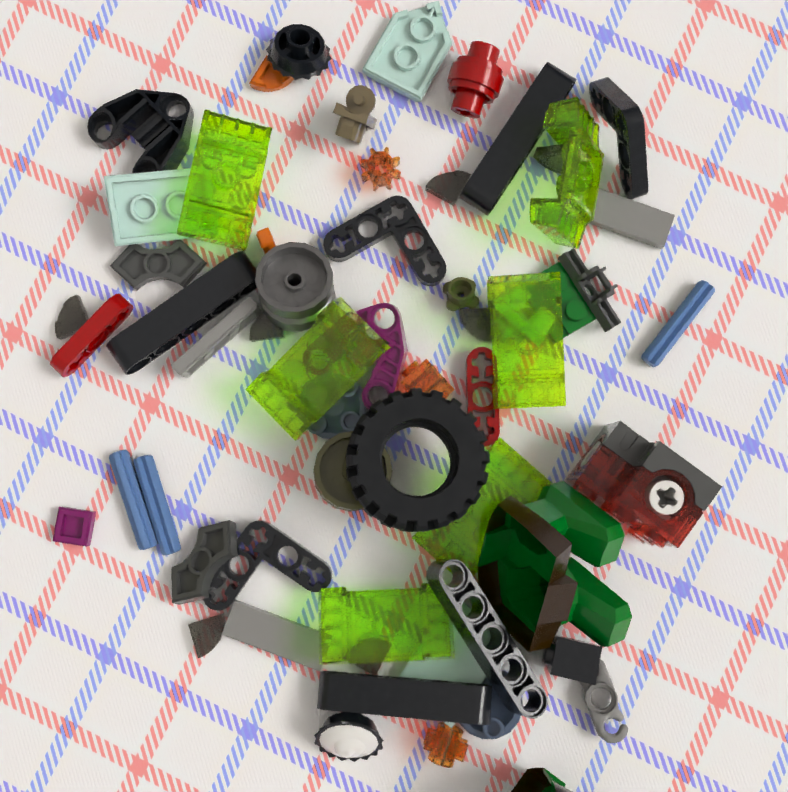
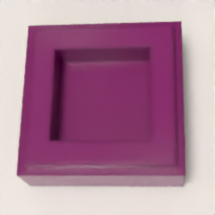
(74, 526)

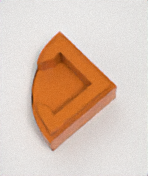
(268, 79)
(265, 239)

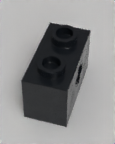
(573, 659)

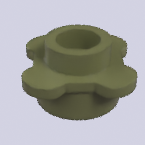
(460, 286)

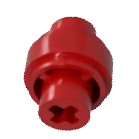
(475, 79)

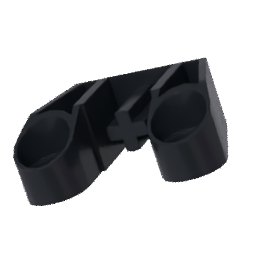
(147, 119)

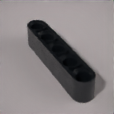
(516, 139)
(183, 313)
(501, 645)
(405, 697)

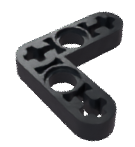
(629, 125)
(398, 229)
(268, 552)

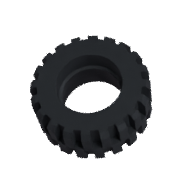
(457, 433)

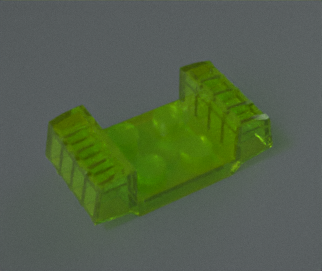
(224, 181)
(578, 186)
(527, 340)
(318, 369)
(464, 537)
(383, 626)

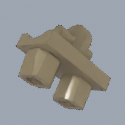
(356, 117)

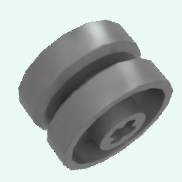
(294, 285)

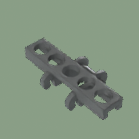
(597, 303)

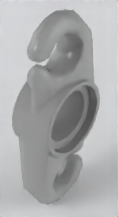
(612, 711)

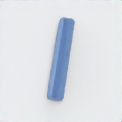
(678, 323)
(133, 499)
(157, 505)

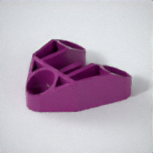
(390, 366)

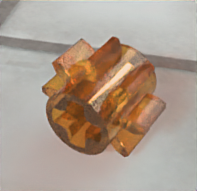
(386, 162)
(445, 745)

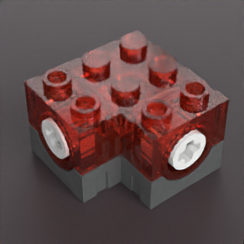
(643, 485)

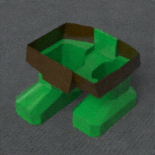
(534, 580)

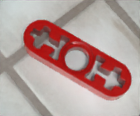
(91, 335)
(473, 371)

